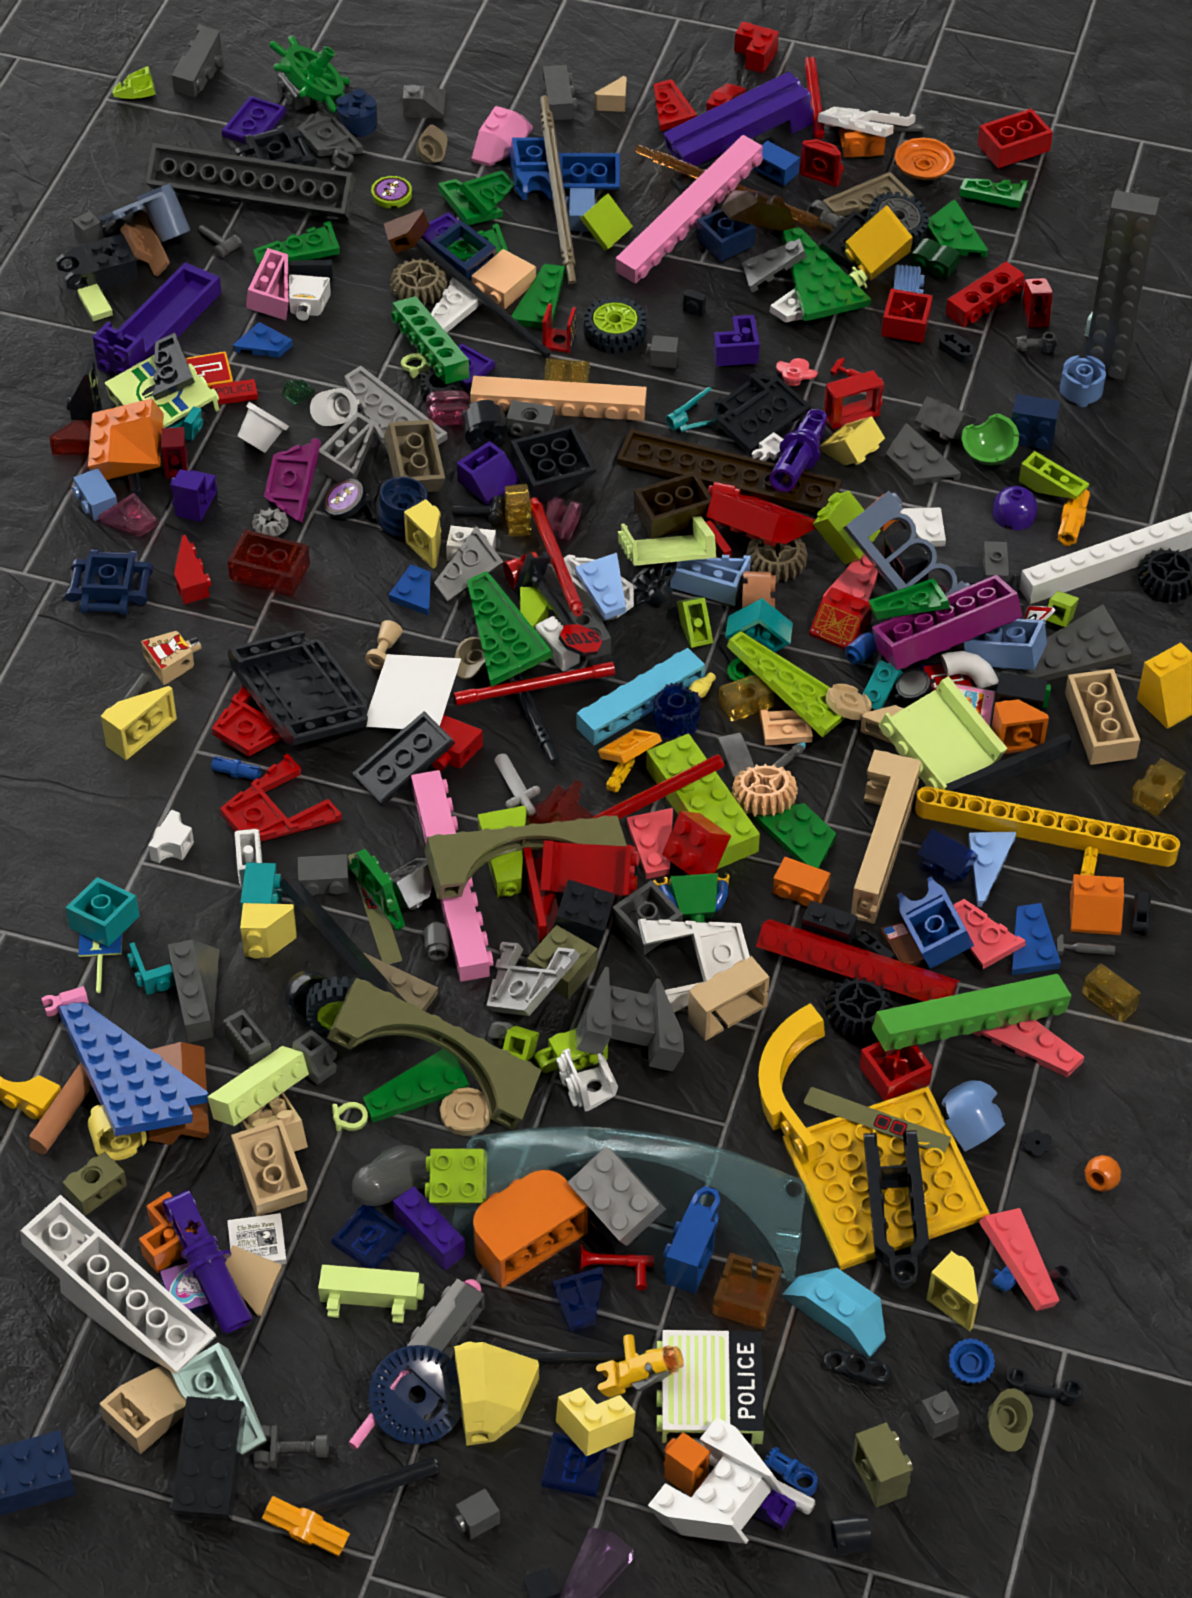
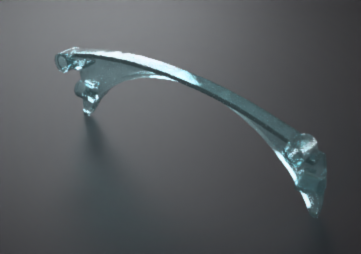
(744, 1181)

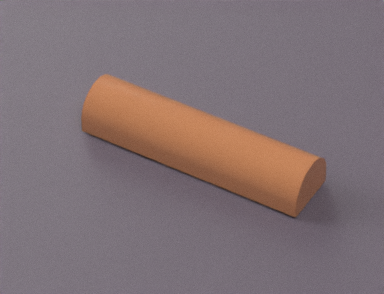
(60, 1111)

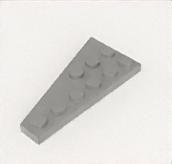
(383, 404)

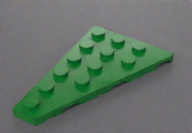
(821, 283)

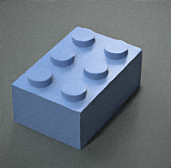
(1011, 645)

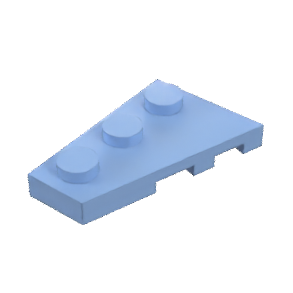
(603, 584)

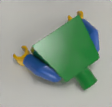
(696, 895)

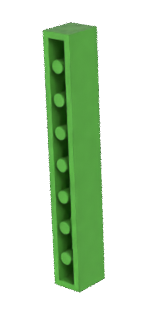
(971, 1012)

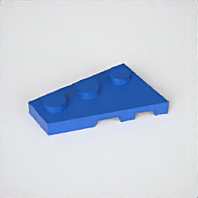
(1040, 949)

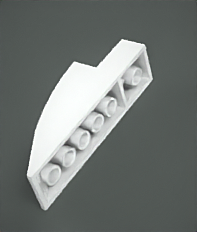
(114, 1287)

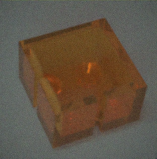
(747, 1298)

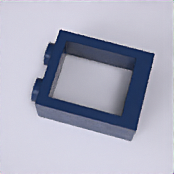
(462, 230)

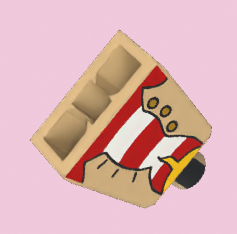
(170, 655)

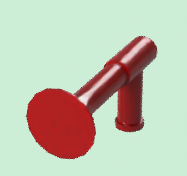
(640, 1263)

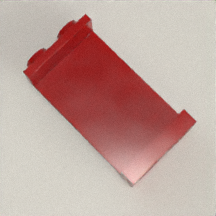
(590, 864)

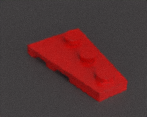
(671, 105)

